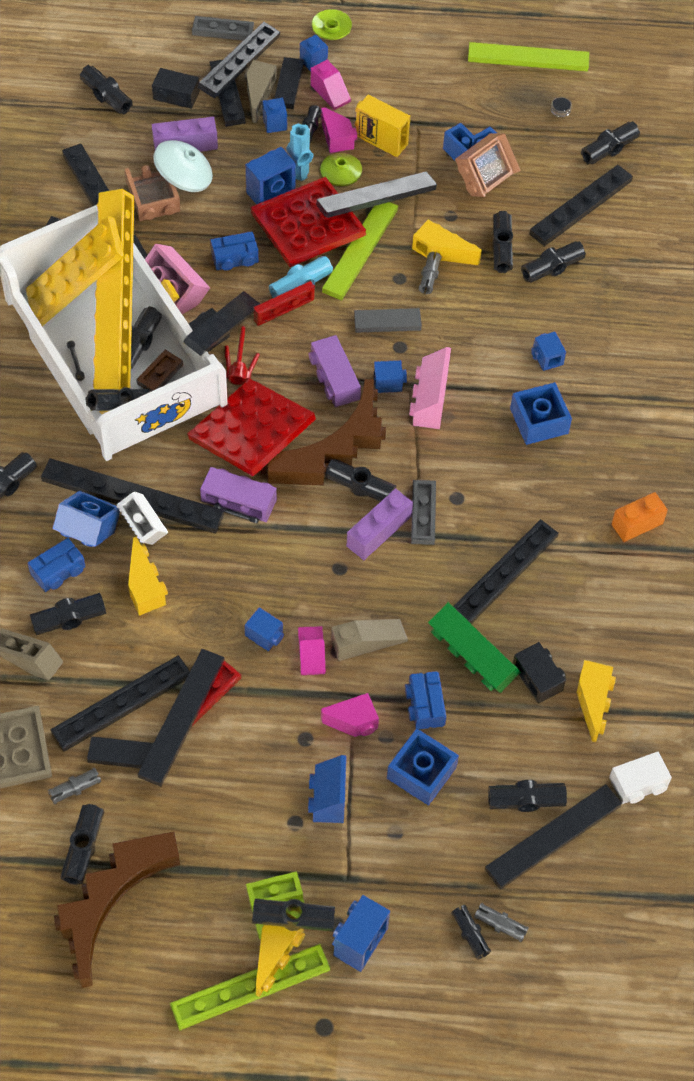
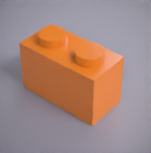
(639, 517)

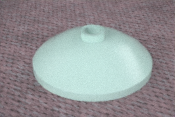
(183, 165)

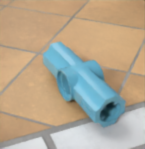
(299, 150)
(302, 274)

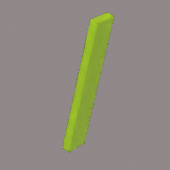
(528, 56)
(359, 251)
(242, 988)

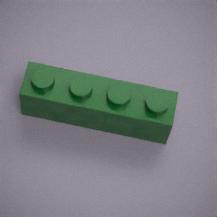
(474, 648)

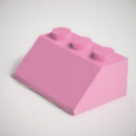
(171, 266)
(431, 389)

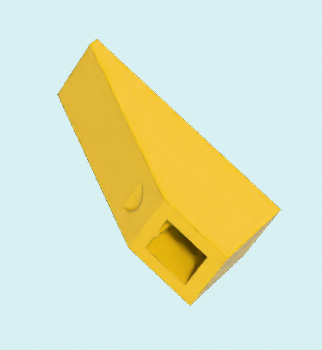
(452, 248)
(143, 584)
(592, 694)
(274, 951)

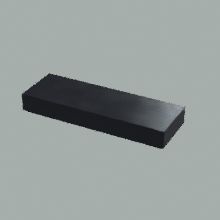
(289, 81)
(118, 752)

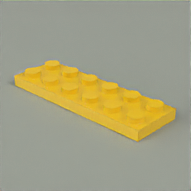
(75, 270)

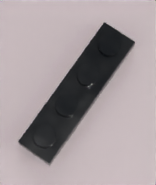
(230, 102)

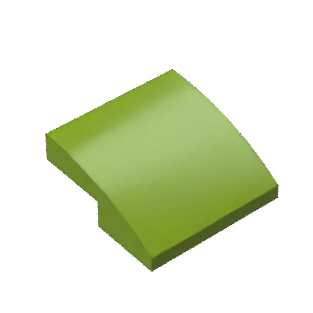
(278, 889)

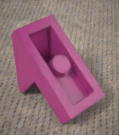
(311, 650)

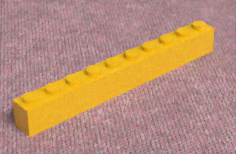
(114, 299)

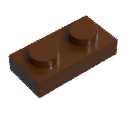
(160, 371)

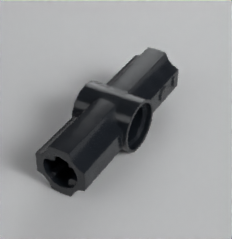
(106, 89)
(610, 142)
(502, 242)
(553, 261)
(143, 332)
(112, 398)
(14, 473)
(349, 475)
(68, 614)
(527, 796)
(79, 858)
(275, 914)

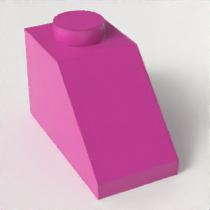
(329, 84)
(337, 131)
(352, 716)

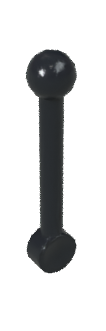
(79, 374)
(238, 514)

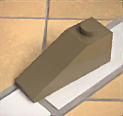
(260, 82)
(366, 636)
(29, 654)

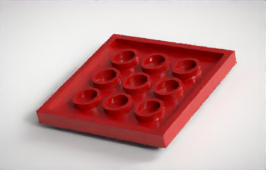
(299, 226)
(251, 427)

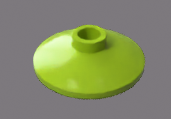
(331, 24)
(341, 169)

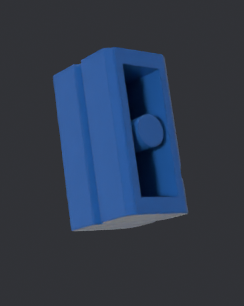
(234, 251)
(56, 565)
(426, 700)

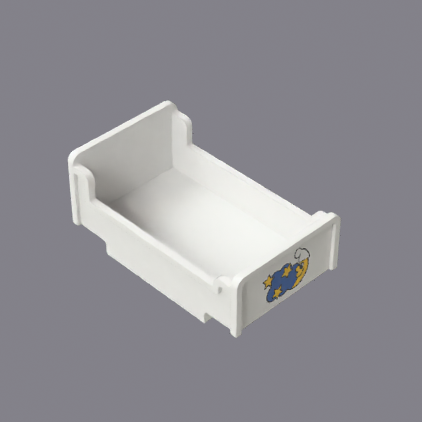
(188, 393)

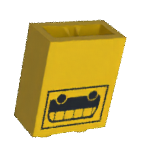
(382, 125)

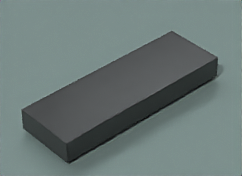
(222, 28)
(387, 320)
(423, 512)

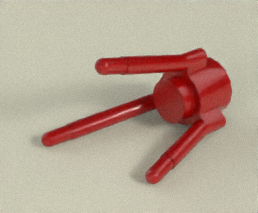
(238, 372)

